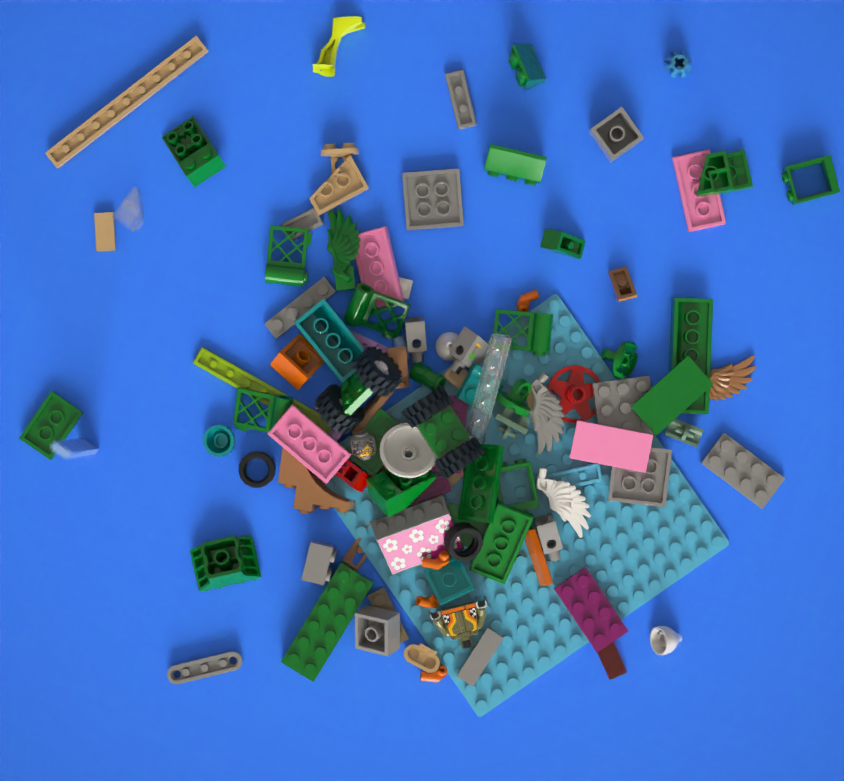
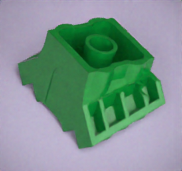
(225, 562)

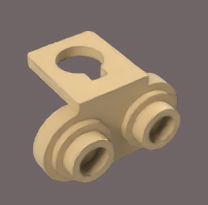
(344, 152)
(422, 657)

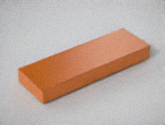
(538, 558)

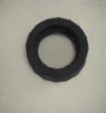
(271, 469)
(455, 531)

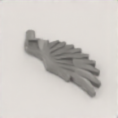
(546, 414)

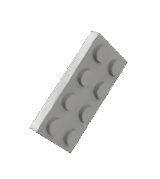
(742, 470)

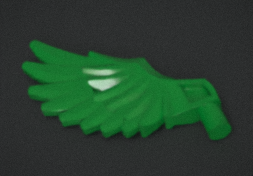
(342, 243)

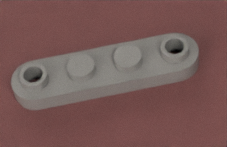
(204, 667)

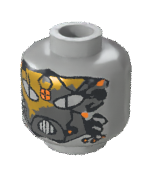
(363, 444)

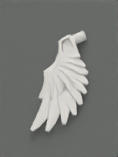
(564, 500)

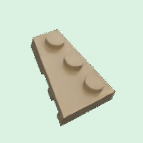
(340, 187)

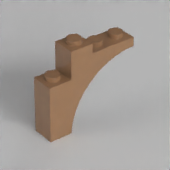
(309, 488)

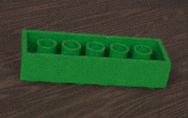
(327, 621)

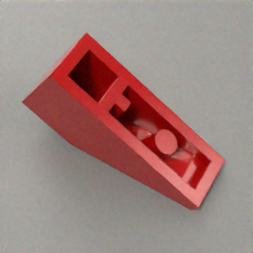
(353, 475)

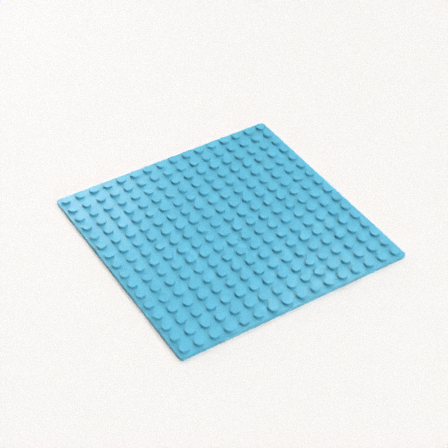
(627, 549)

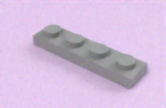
(286, 317)

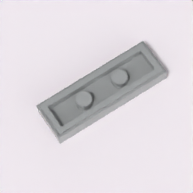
(460, 99)
(480, 656)

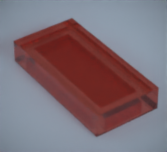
(612, 661)

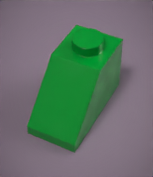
(562, 243)

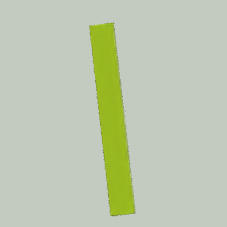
(239, 378)

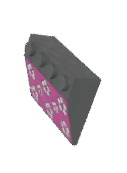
(414, 533)

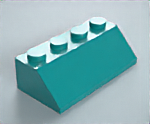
(330, 339)

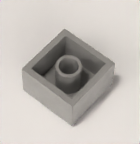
(616, 134)
(318, 562)
(377, 630)

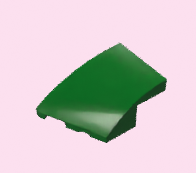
(724, 173)

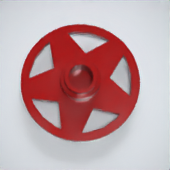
(574, 392)

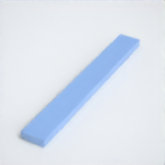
(74, 448)

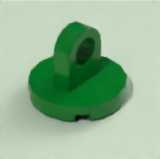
(623, 360)
(516, 398)

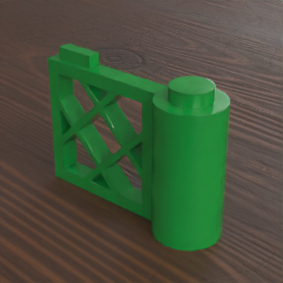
(287, 272)
(361, 305)
(538, 330)
(277, 407)

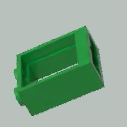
(828, 173)
(525, 505)

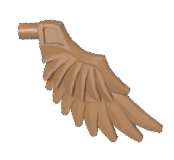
(729, 379)

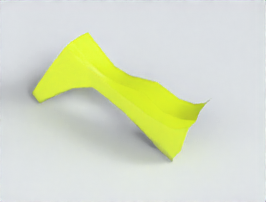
(328, 54)

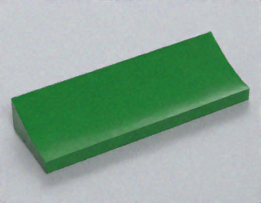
(692, 337)

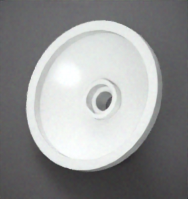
(401, 441)

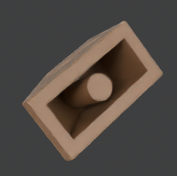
(399, 355)

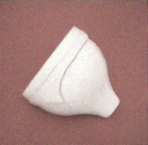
(444, 344)
(664, 640)

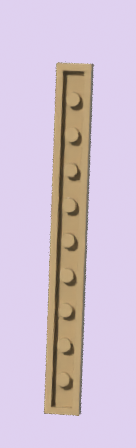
(126, 102)

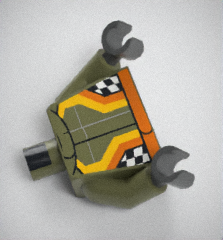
(461, 620)

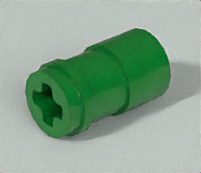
(426, 376)

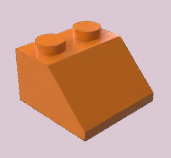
(297, 361)

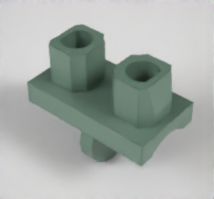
(504, 417)
(684, 432)

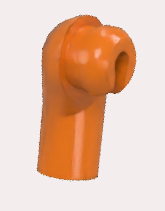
(524, 300)
(438, 562)
(429, 602)
(434, 676)

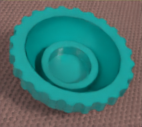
(219, 440)

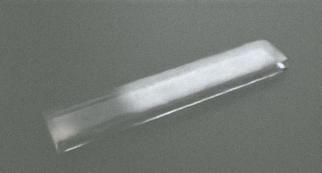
(488, 386)

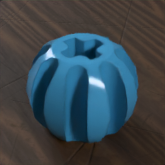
(675, 59)

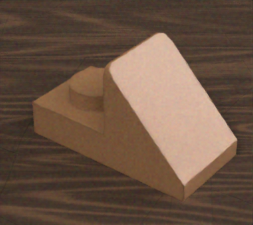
(622, 284)

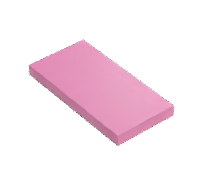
(699, 211)
(378, 265)
(309, 444)
(611, 446)

